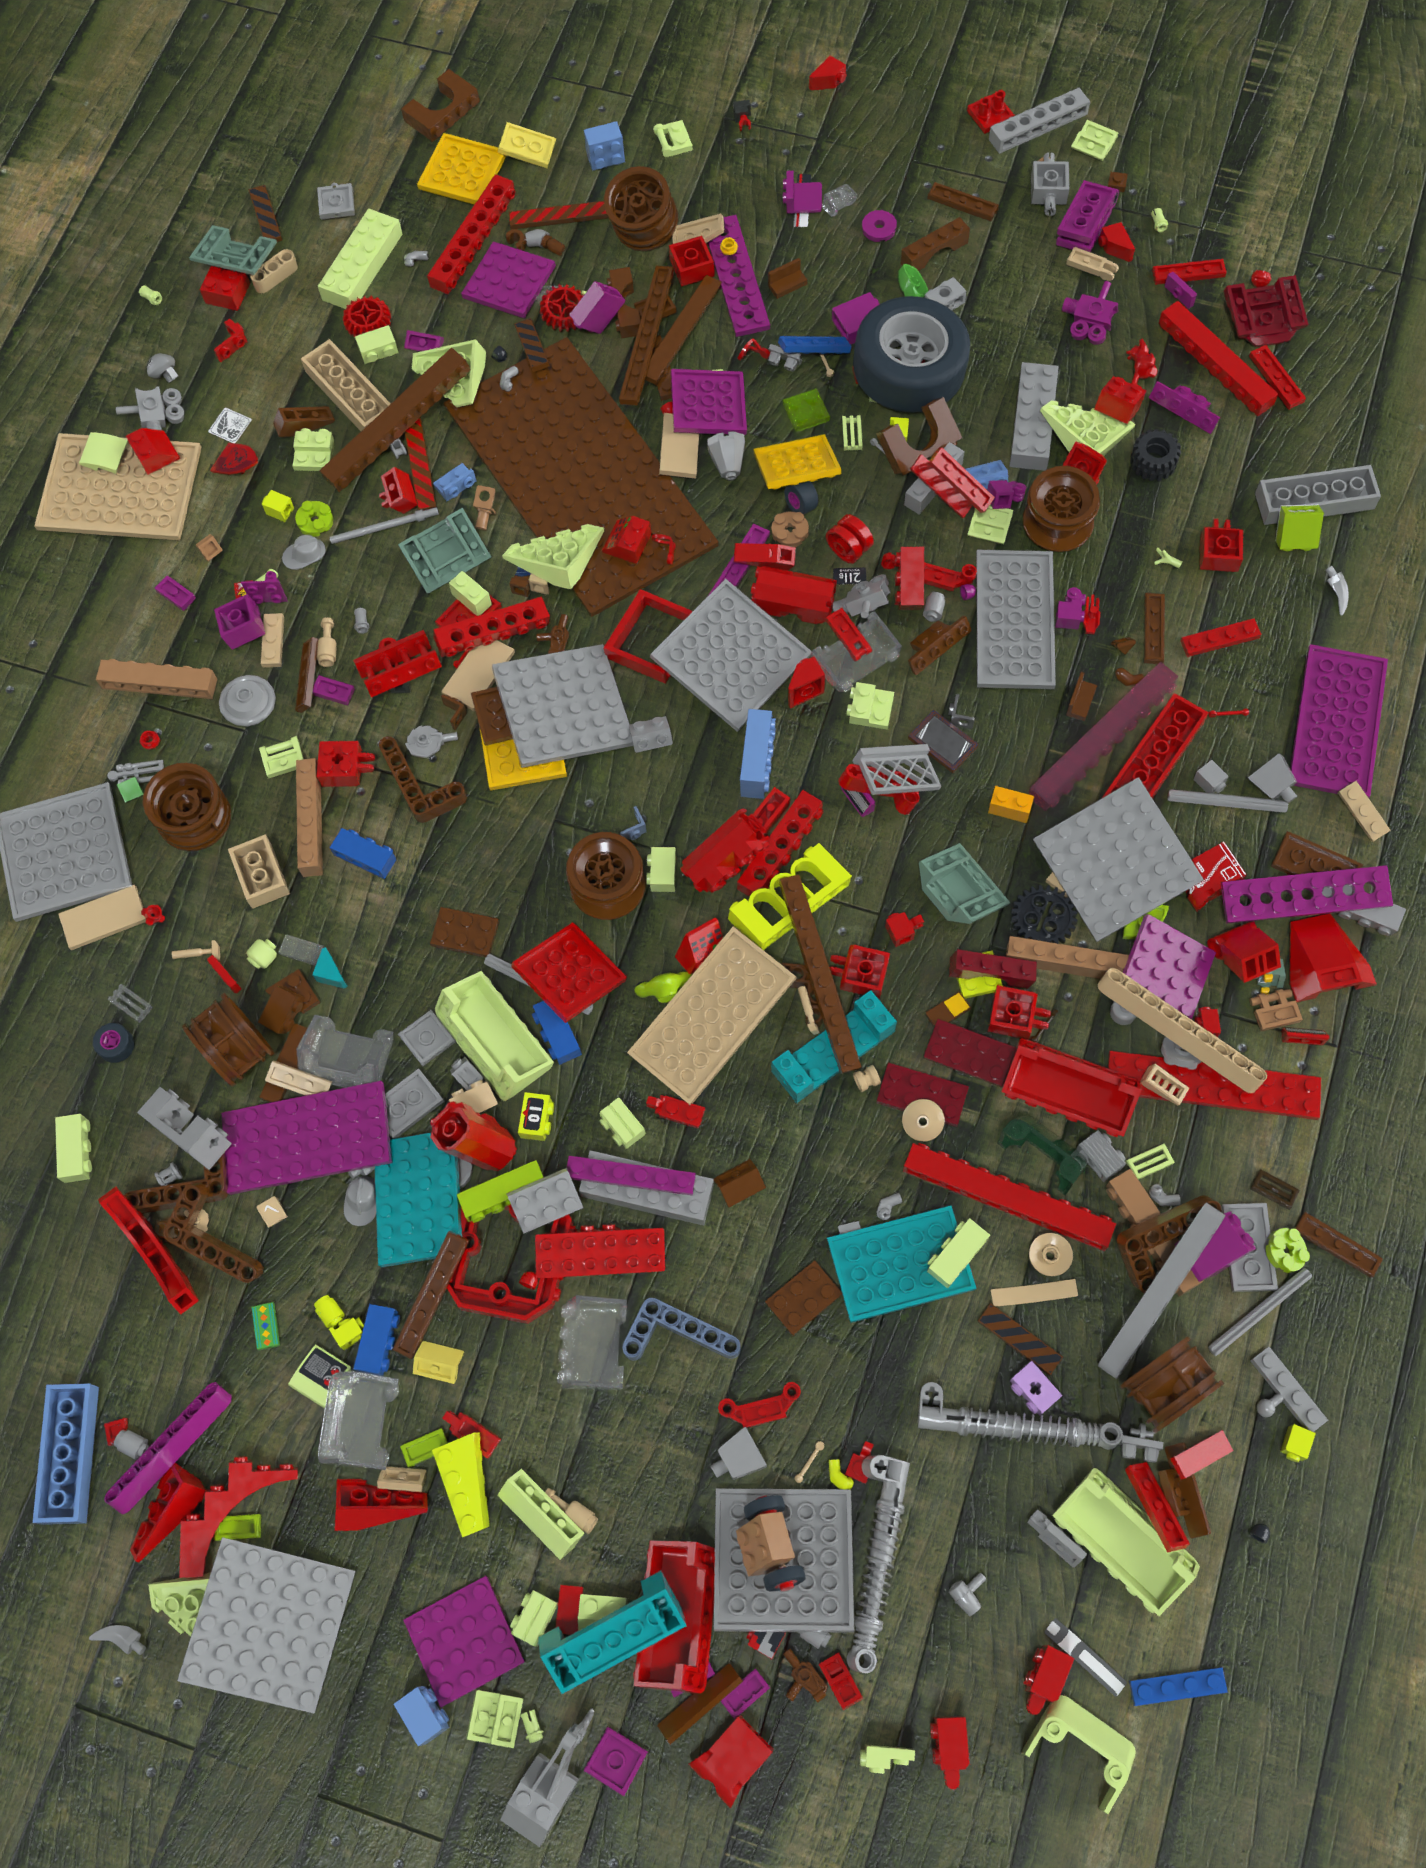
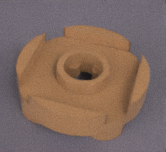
(790, 519)

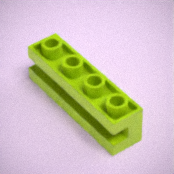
(492, 1194)

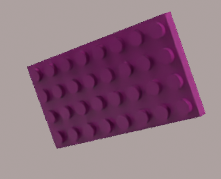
(1338, 720)
(306, 1137)

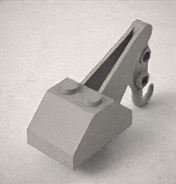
(545, 1789)

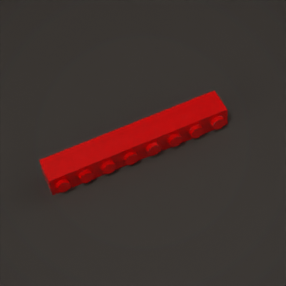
(1218, 358)

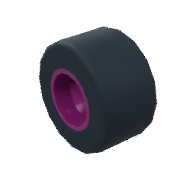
(801, 497)
(106, 1040)

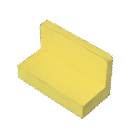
(437, 1362)

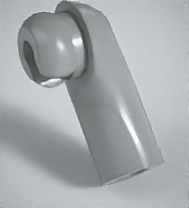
(415, 255)
(1161, 1198)

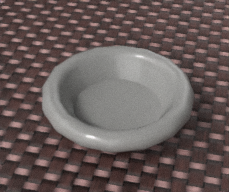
(247, 700)

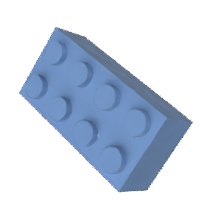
(757, 754)

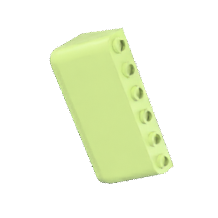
(492, 1035)
(1125, 1542)

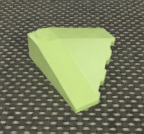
(466, 388)
(1086, 427)
(559, 558)
(179, 1600)

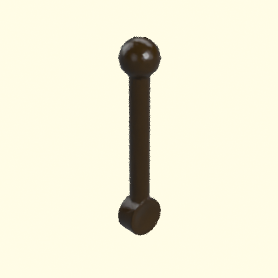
(1035, 1038)

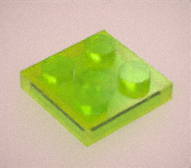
(806, 410)

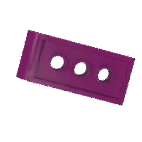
(1086, 216)

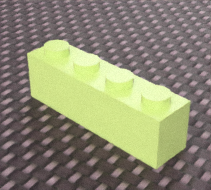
(540, 1514)

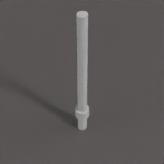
(419, 515)

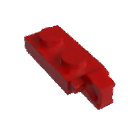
(677, 1110)
(464, 1425)

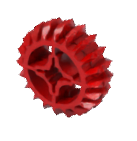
(555, 301)
(366, 315)

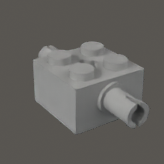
(1049, 183)

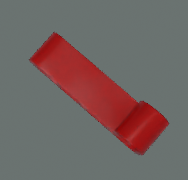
(853, 780)

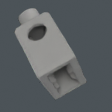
(1275, 779)
(739, 1456)

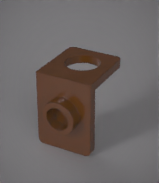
(456, 705)

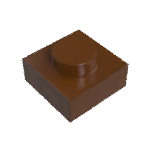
(1118, 181)

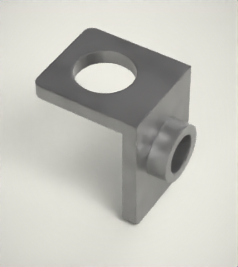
(955, 718)

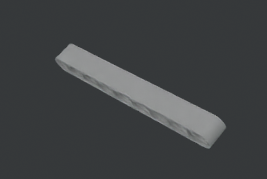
(1161, 1290)

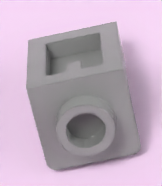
(465, 1073)

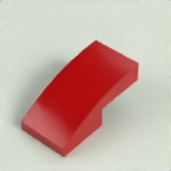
(840, 1681)

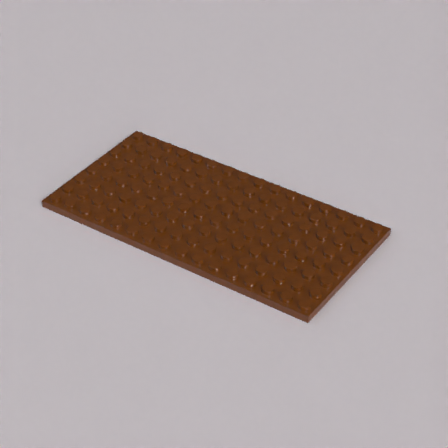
(578, 461)

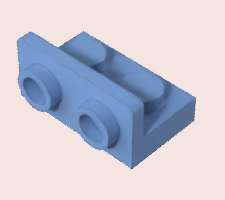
(989, 472)
(455, 482)

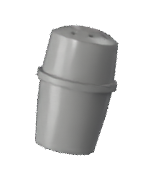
(964, 1595)

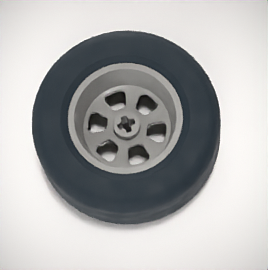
(915, 326)

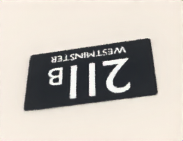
(849, 575)

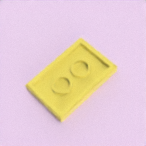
(527, 145)

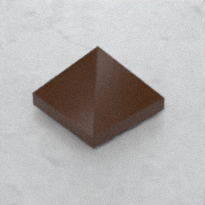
(1124, 644)

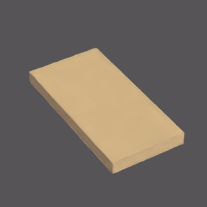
(678, 451)
(476, 672)
(102, 917)

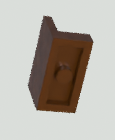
(786, 278)
(1081, 699)
(739, 1183)

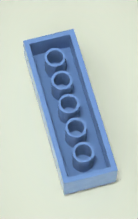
(66, 1454)

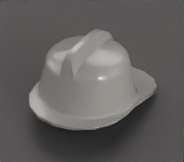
(303, 552)
(360, 1201)

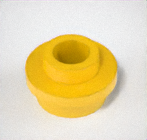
(728, 246)

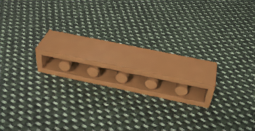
(156, 679)
(309, 818)
(1065, 958)
(1138, 1207)

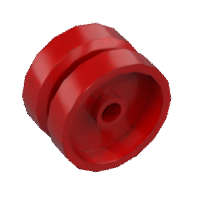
(849, 538)

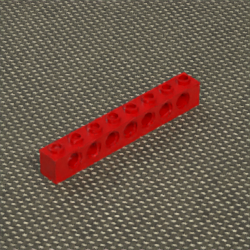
(471, 234)

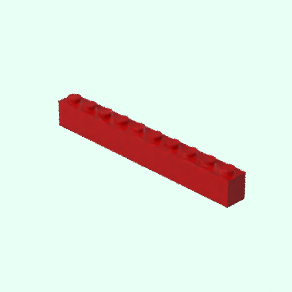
(1009, 1197)

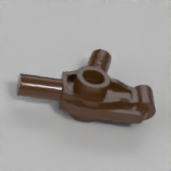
(558, 636)
(805, 1677)

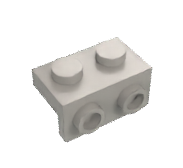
(650, 734)

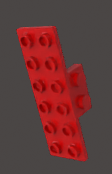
(599, 1251)

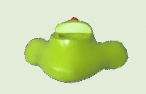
(662, 986)

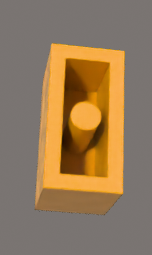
(1010, 804)

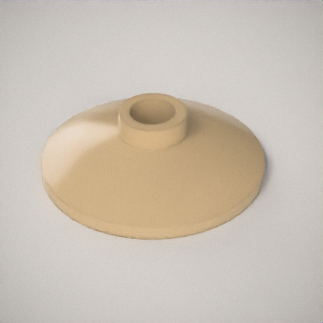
(923, 1109)
(1052, 1244)

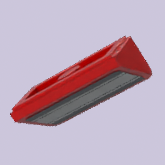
(1304, 1036)

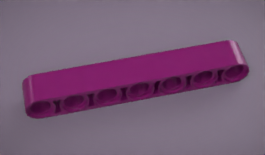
(168, 1448)

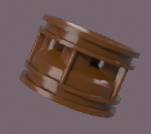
(227, 1039)
(1172, 1384)

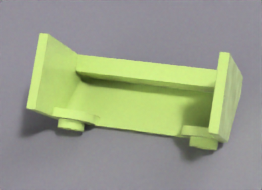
(1067, 1716)

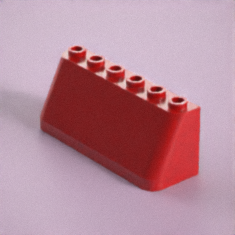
(1072, 1087)
(682, 1657)

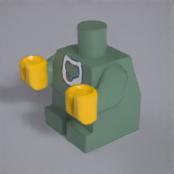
(1273, 978)

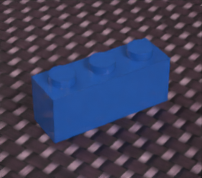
(363, 853)
(557, 1033)
(377, 1340)

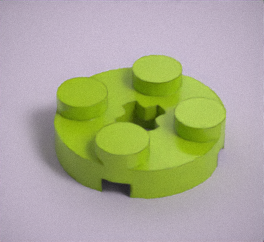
(309, 510)
(1297, 1250)

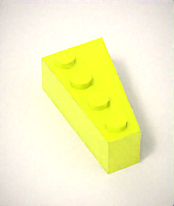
(464, 1482)

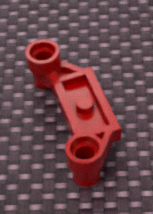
(947, 578)
(762, 1410)

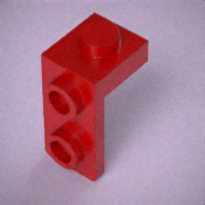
(233, 343)

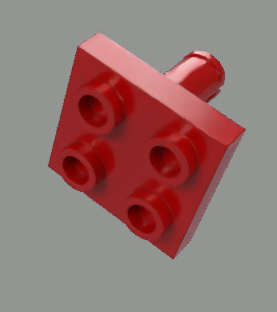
(990, 111)

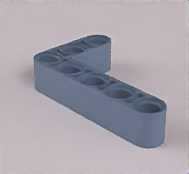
(679, 1328)

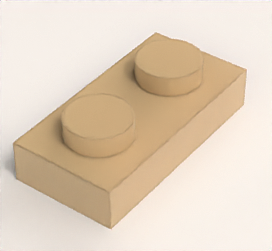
(402, 1479)

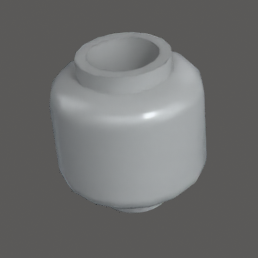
(1121, 1015)

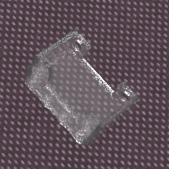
(591, 1343)

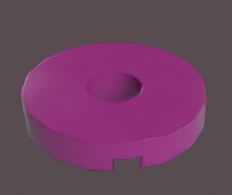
(882, 218)

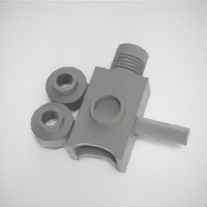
(151, 408)
(865, 597)

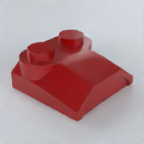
(1087, 460)

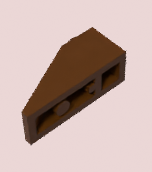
(296, 418)

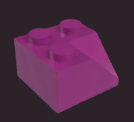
(239, 621)

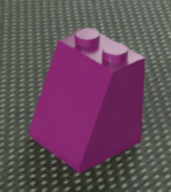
(1224, 1249)

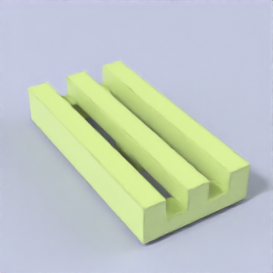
(851, 420)
(1129, 1162)

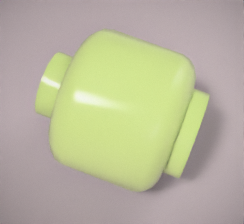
(261, 953)

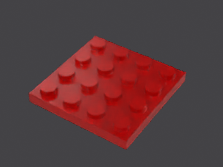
(569, 972)

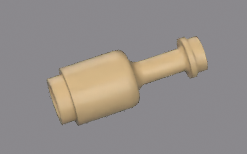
(326, 645)
(579, 1514)

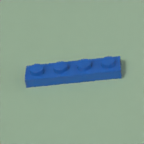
(812, 344)
(1178, 1686)

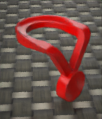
(762, 351)
(656, 537)

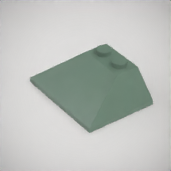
(220, 251)
(444, 551)
(959, 886)

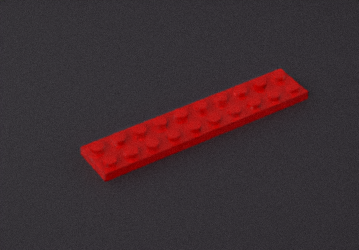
(1278, 1095)

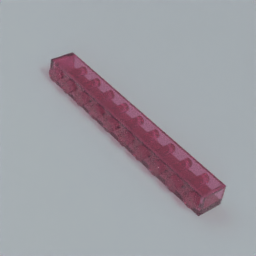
(1103, 736)

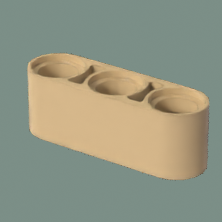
(274, 271)

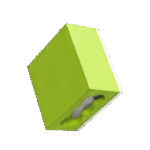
(1299, 527)

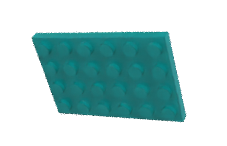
(415, 1201)
(887, 1264)

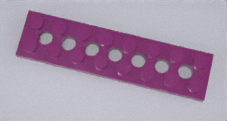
(746, 280)
(1314, 882)

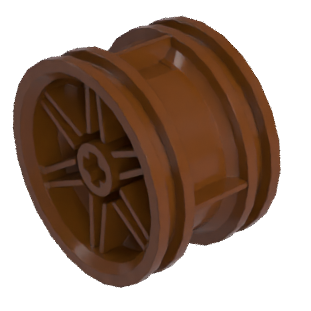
(197, 815)

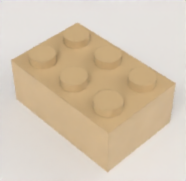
(258, 871)

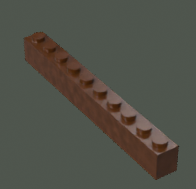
(395, 420)

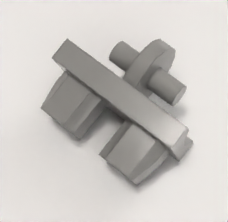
(777, 354)
(1150, 1447)

